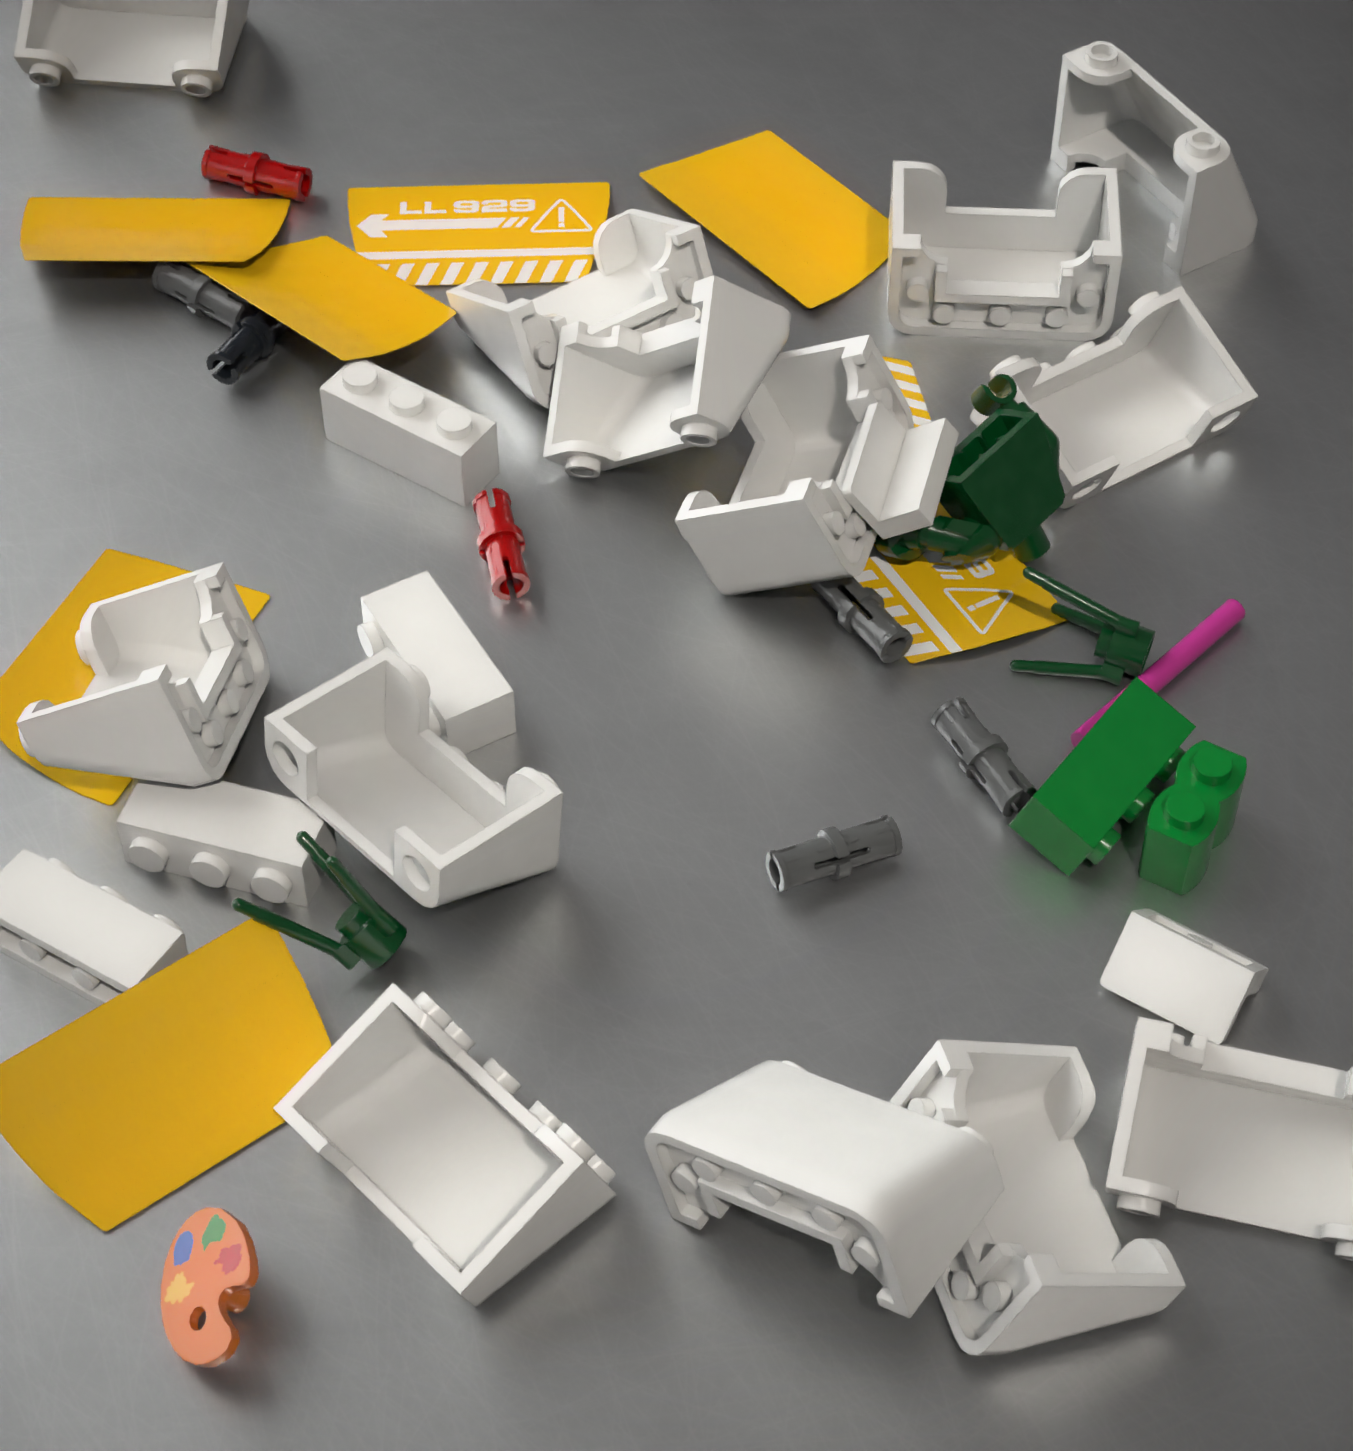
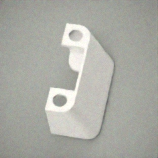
(1134, 398)
(405, 796)
(446, 1144)

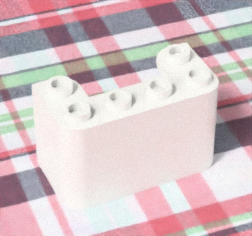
(1003, 267)
(788, 506)

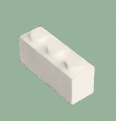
(410, 430)
(468, 695)
(225, 837)
(80, 932)

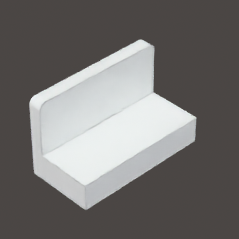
(898, 471)
(1181, 974)

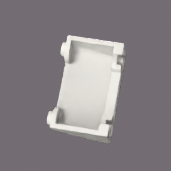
(130, 42)
(1127, 120)
(640, 282)
(661, 388)
(169, 684)
(1234, 1137)
(833, 1165)
(1046, 1249)

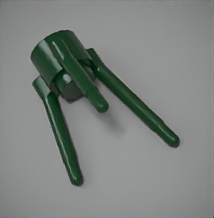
(1121, 641)
(365, 927)

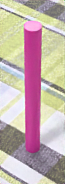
(1178, 657)

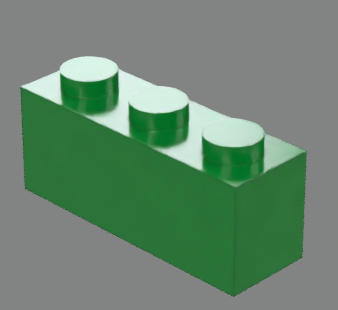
(1105, 779)

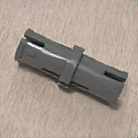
(200, 293)
(880, 632)
(983, 756)
(833, 853)

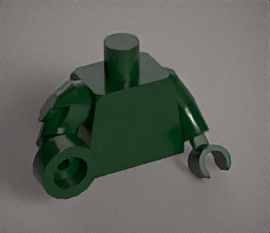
(996, 486)

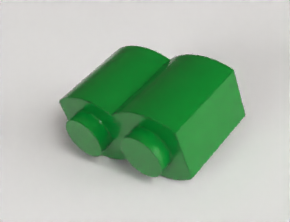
(1192, 817)

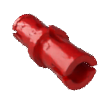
(256, 173)
(501, 544)

